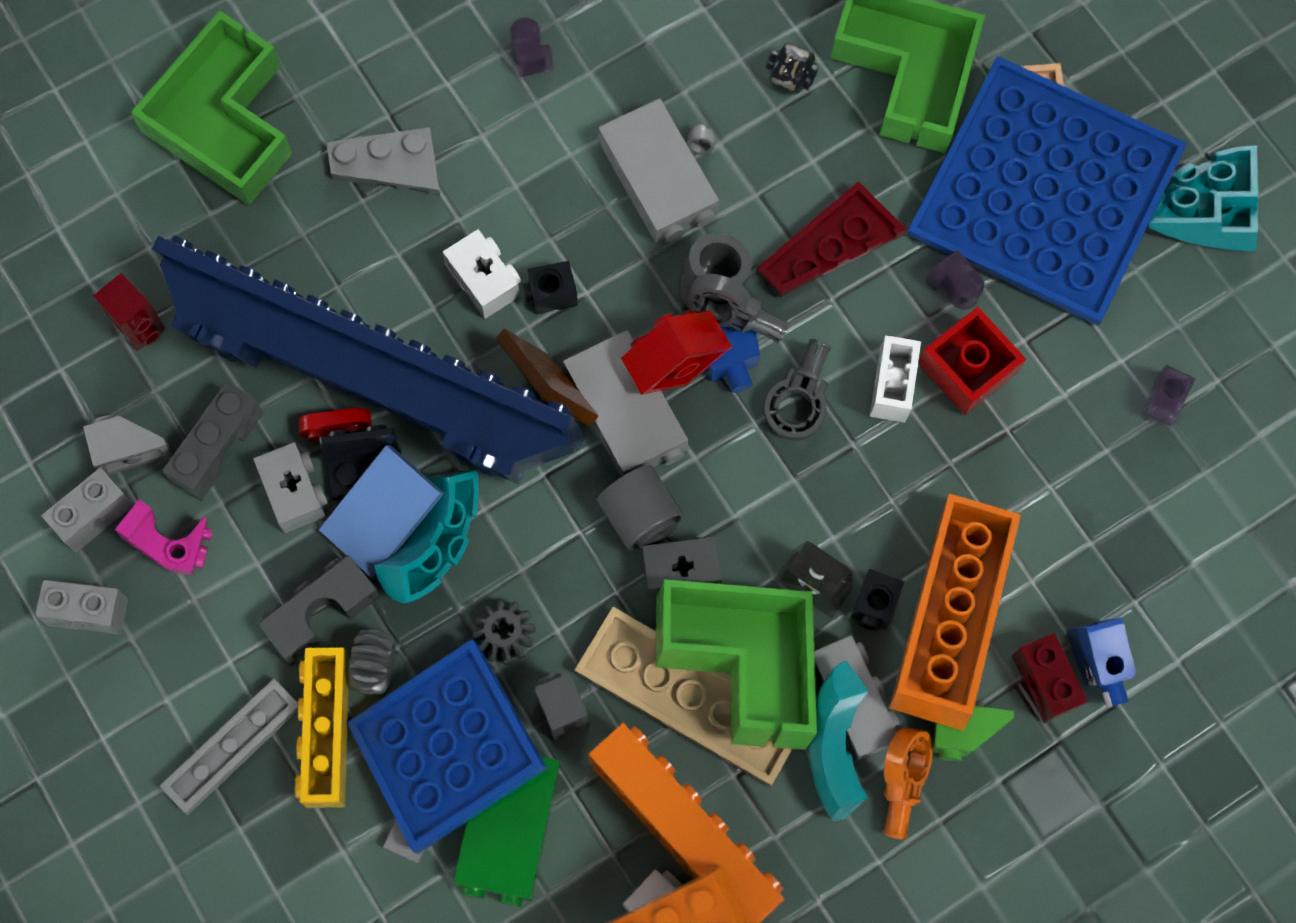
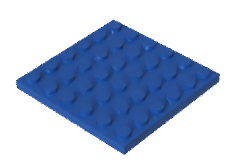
(1047, 190)

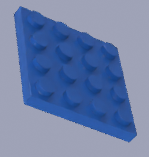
(446, 746)

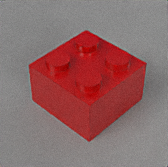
(675, 351)
(971, 360)

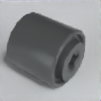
(715, 255)
(640, 508)

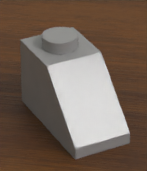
(122, 445)

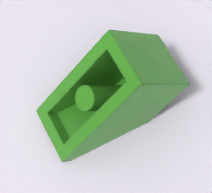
(954, 743)

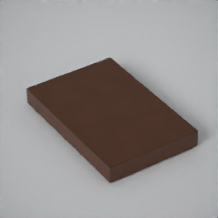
(546, 376)

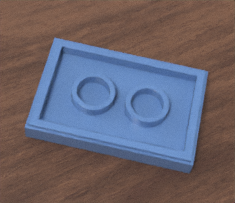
(381, 510)

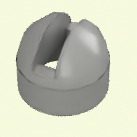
(700, 139)

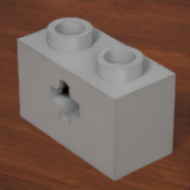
(276, 472)
(87, 510)
(82, 607)

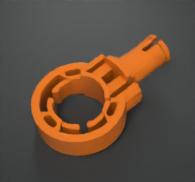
(905, 780)

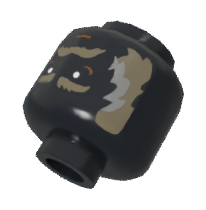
(792, 68)

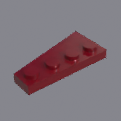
(836, 237)

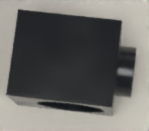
(557, 274)
(883, 586)

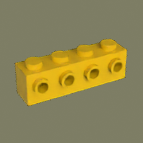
(323, 728)

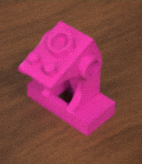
(140, 533)

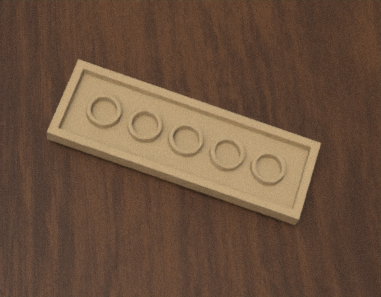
(684, 700)

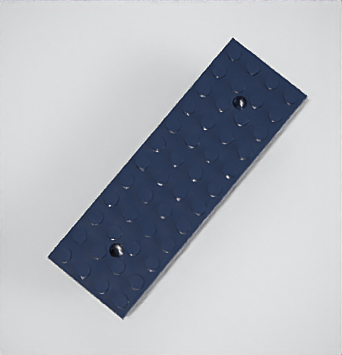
(251, 319)

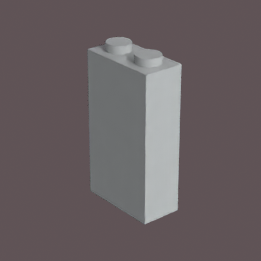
(658, 172)
(630, 425)

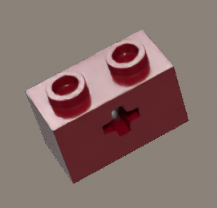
(129, 312)
(1049, 678)

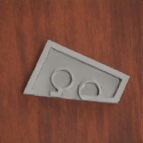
(391, 159)

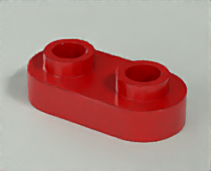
(320, 424)

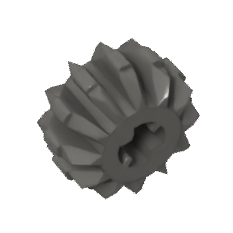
(514, 623)
(371, 661)

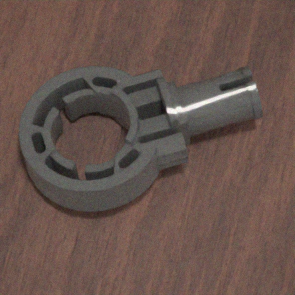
(742, 310)
(809, 373)

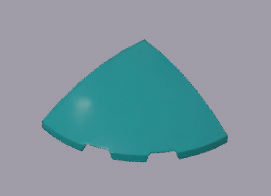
(1213, 202)

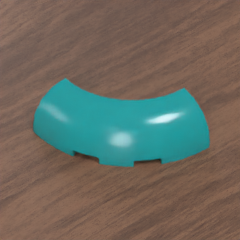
(435, 542)
(827, 754)

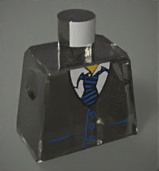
(818, 573)

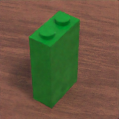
(507, 841)

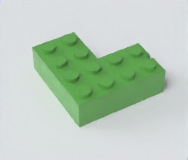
(928, 52)
(203, 114)
(756, 637)

